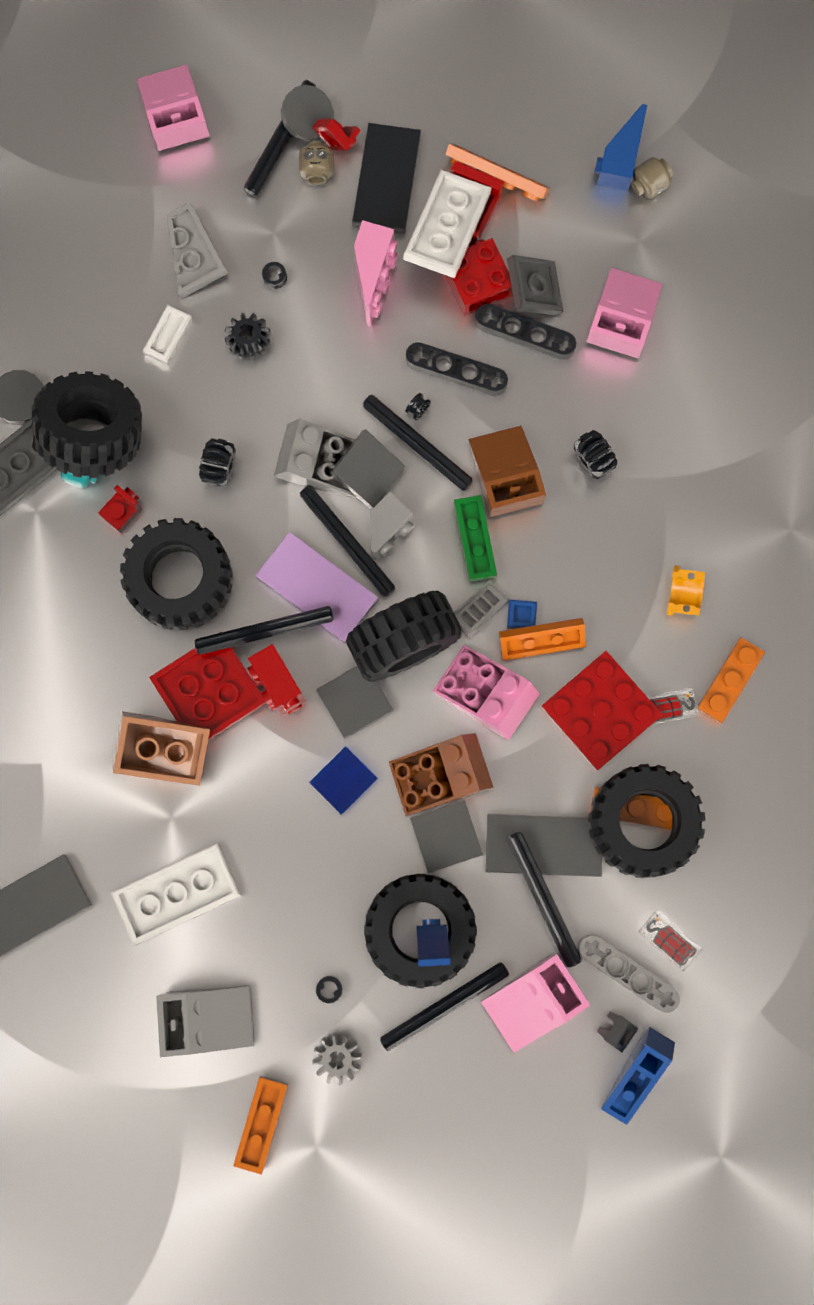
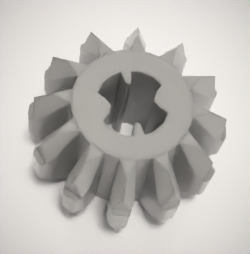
(327, 1056)

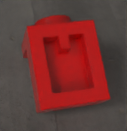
(336, 136)
(121, 508)

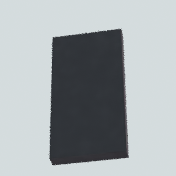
(386, 176)

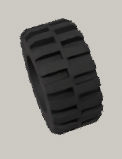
(86, 398)
(151, 549)
(403, 635)
(674, 793)
(379, 929)

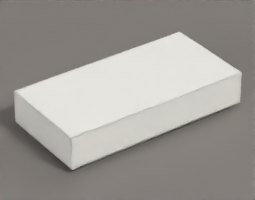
(167, 335)

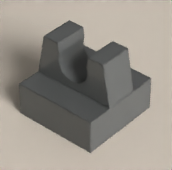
(620, 1033)

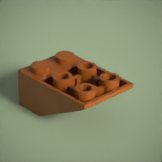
(507, 471)
(441, 774)

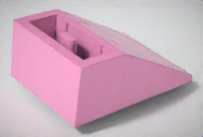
(172, 107)
(374, 257)
(624, 313)
(487, 692)
(535, 1002)

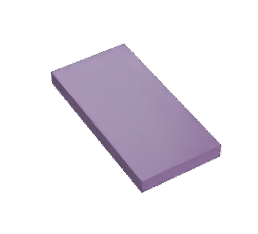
(313, 583)

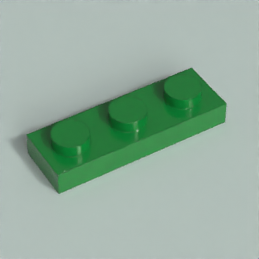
(475, 538)

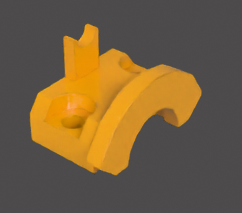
(686, 592)

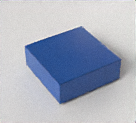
(521, 614)

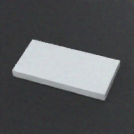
(447, 224)
(176, 894)

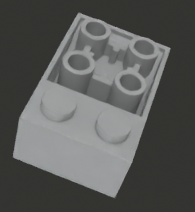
(310, 455)
(204, 1021)

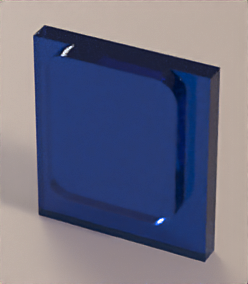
(343, 780)

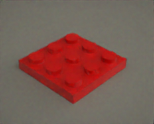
(208, 690)
(601, 710)

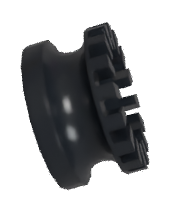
(282, 276)
(417, 406)
(337, 993)

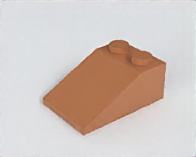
(160, 749)

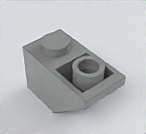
(389, 521)

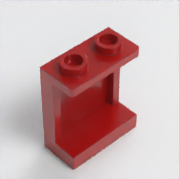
(496, 192)

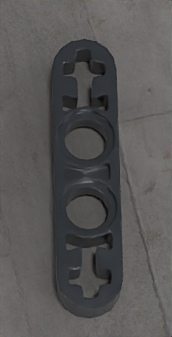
(523, 336)
(458, 363)

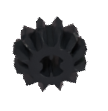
(247, 326)
(595, 454)
(217, 462)

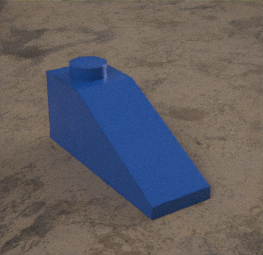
(620, 154)
(432, 943)
(639, 1075)

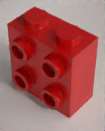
(481, 277)
(271, 672)

